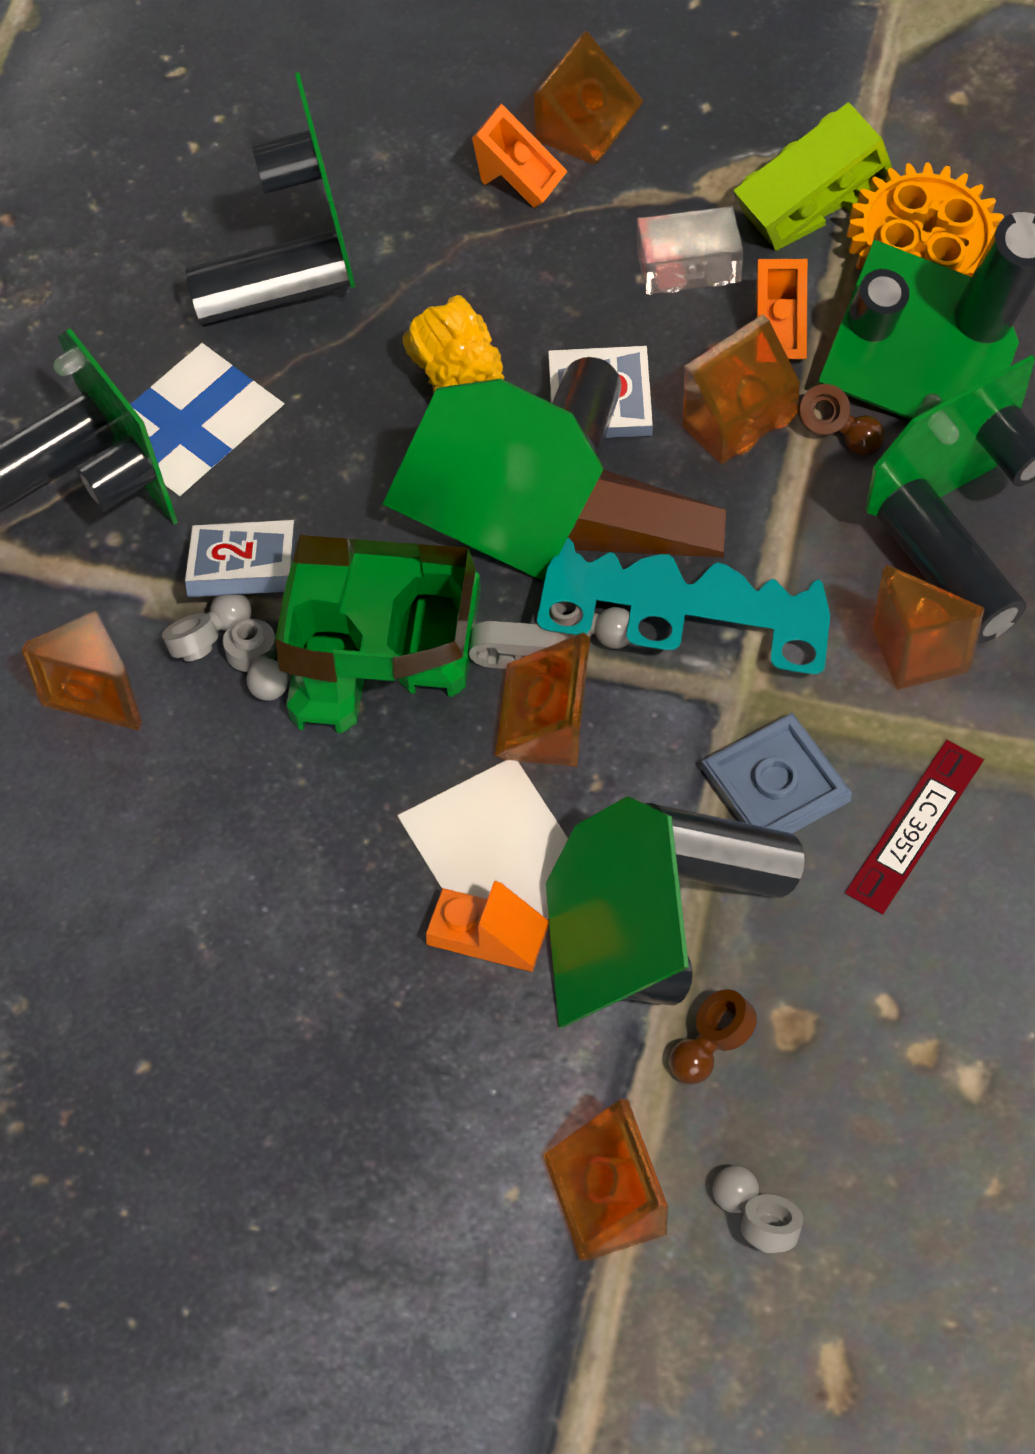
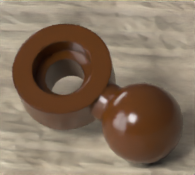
(861, 434)
(724, 1024)

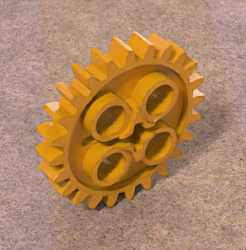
(929, 226)

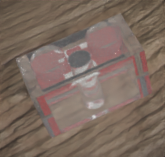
(689, 250)

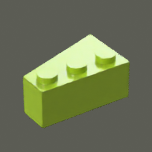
(814, 177)

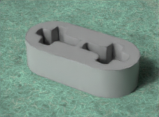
(500, 643)

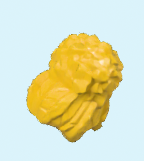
(452, 345)

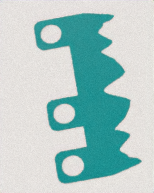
(658, 589)

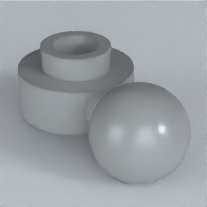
(608, 626)
(194, 634)
(252, 649)
(768, 1220)

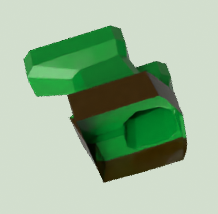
(375, 615)

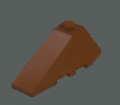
(646, 519)

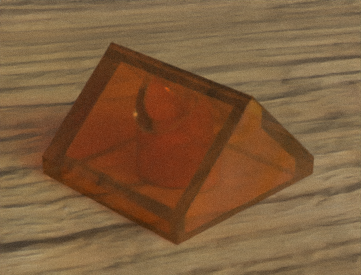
(584, 102)
(924, 629)
(82, 673)
(545, 704)
(608, 1184)

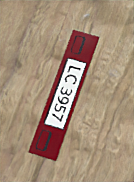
(914, 827)

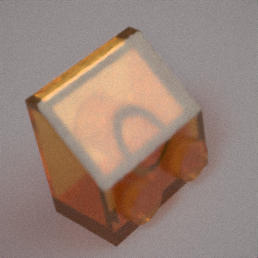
(739, 391)

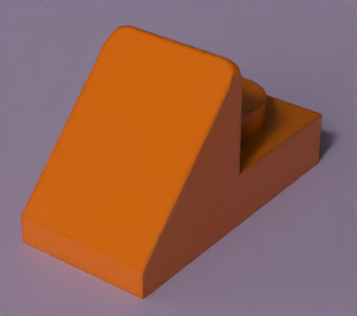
(512, 151)
(783, 300)
(489, 929)

